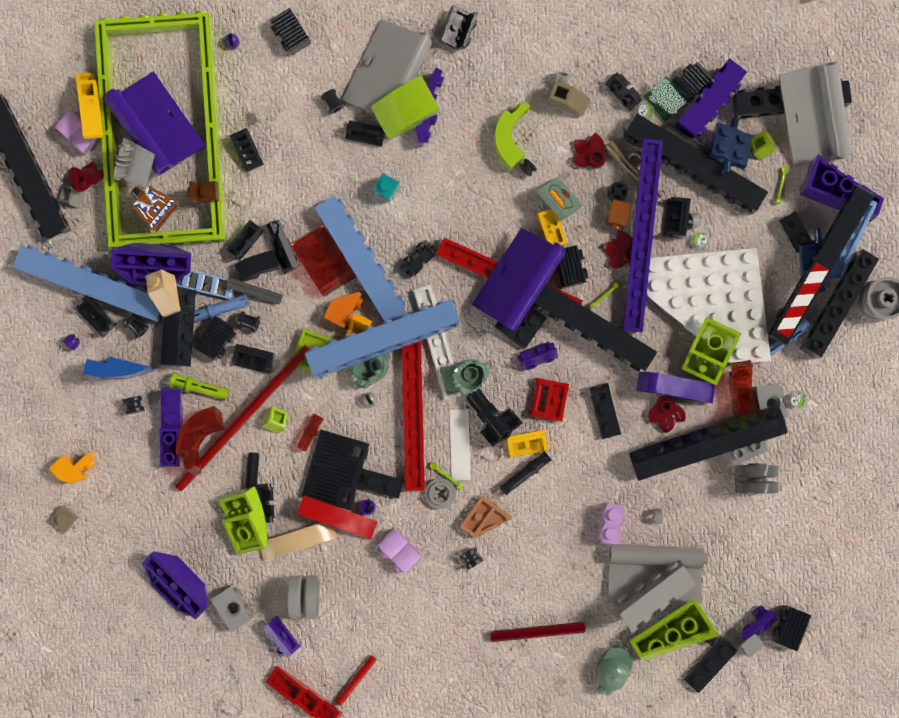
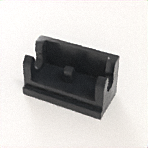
(676, 217)
(95, 316)
(253, 358)
(511, 420)

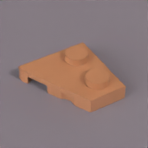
(483, 518)

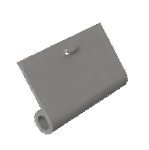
(387, 64)
(820, 112)
(637, 563)

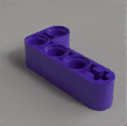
(675, 386)

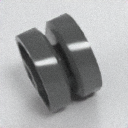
(756, 478)

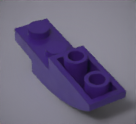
(422, 130)
(170, 426)

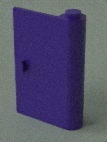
(146, 119)
(518, 278)

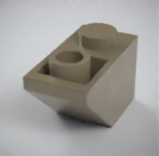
(568, 98)

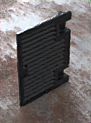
(335, 469)

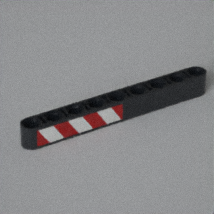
(821, 264)

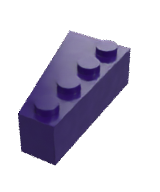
(711, 98)
(831, 187)

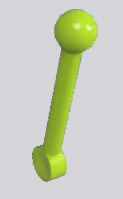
(784, 170)
(616, 285)
(434, 466)

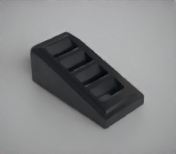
(238, 135)

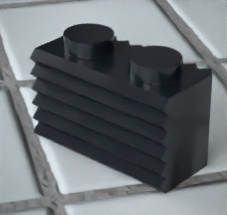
(290, 31)
(692, 81)
(571, 269)
(216, 338)
(791, 627)

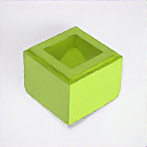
(762, 145)
(274, 419)

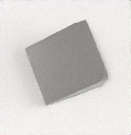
(70, 197)
(752, 645)

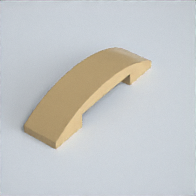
(298, 540)

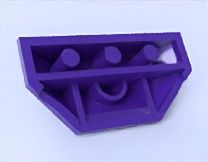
(141, 259)
(176, 583)

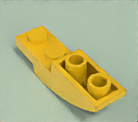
(89, 105)

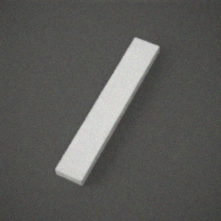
(437, 344)

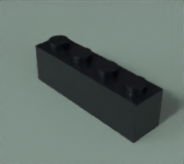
(178, 331)

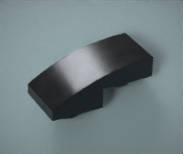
(255, 265)

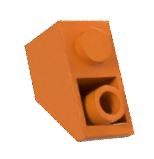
(342, 309)

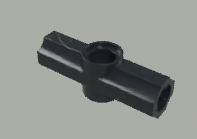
(489, 415)

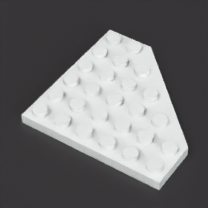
(717, 287)

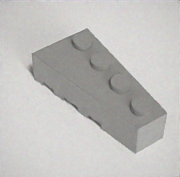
(654, 594)

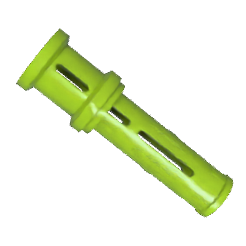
(189, 384)

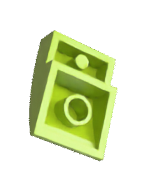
(405, 108)
(711, 351)
(244, 520)

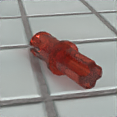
(309, 432)

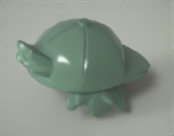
(370, 371)
(466, 376)
(613, 670)

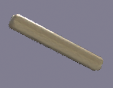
(625, 163)

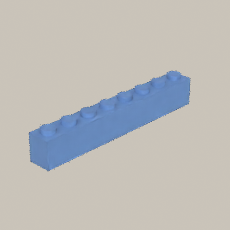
(361, 259)
(86, 282)
(382, 339)

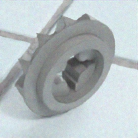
(440, 503)

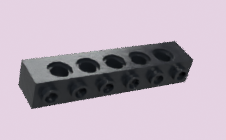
(744, 109)
(839, 304)

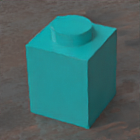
(386, 187)

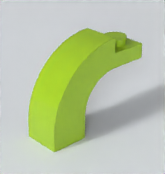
(504, 144)

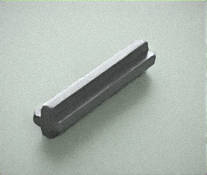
(254, 291)

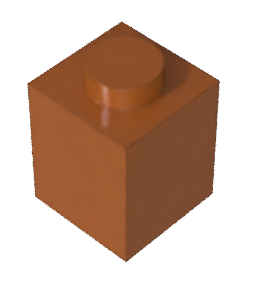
(618, 214)

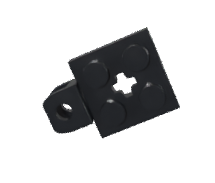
(524, 334)

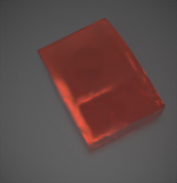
(323, 261)

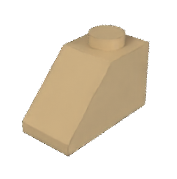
(163, 292)

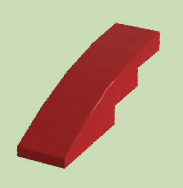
(337, 517)
(302, 695)

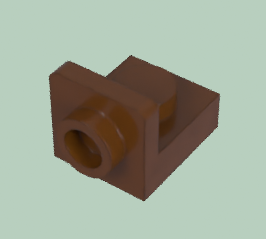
(203, 191)

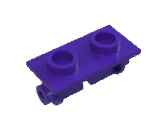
(530, 359)

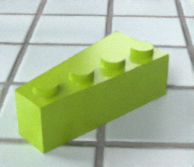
(676, 631)

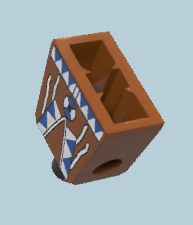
(153, 206)

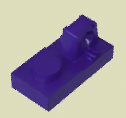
(764, 620)
(282, 637)

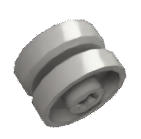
(872, 300)
(300, 596)

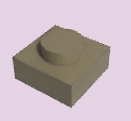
(64, 519)

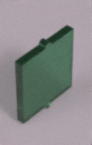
(665, 98)

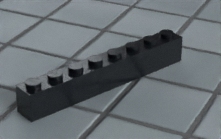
(698, 166)
(29, 175)
(595, 328)
(708, 442)

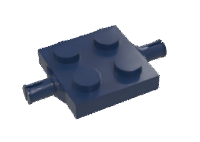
(730, 146)
(807, 252)

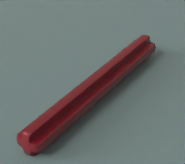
(537, 632)

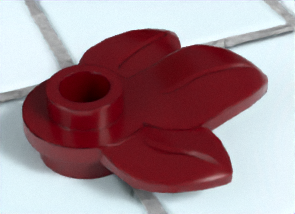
(587, 150)
(85, 177)
(618, 249)
(666, 416)

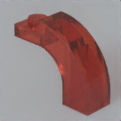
(741, 388)
(193, 433)

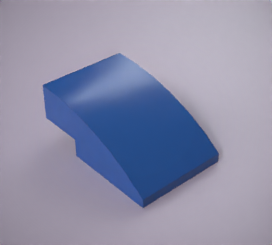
(115, 369)

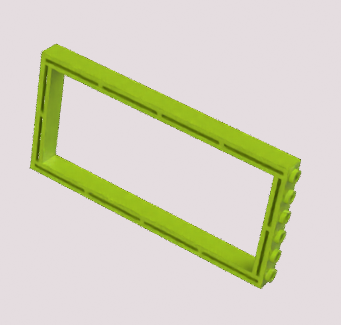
(145, 24)

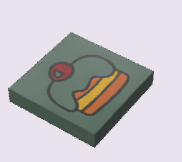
(559, 198)

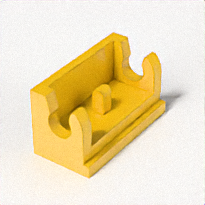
(551, 227)
(527, 443)

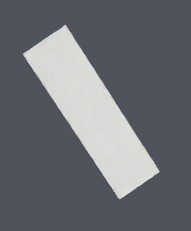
(460, 444)

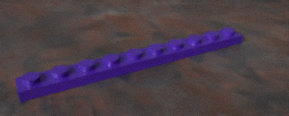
(642, 235)

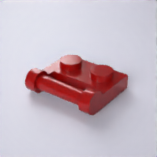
(555, 399)

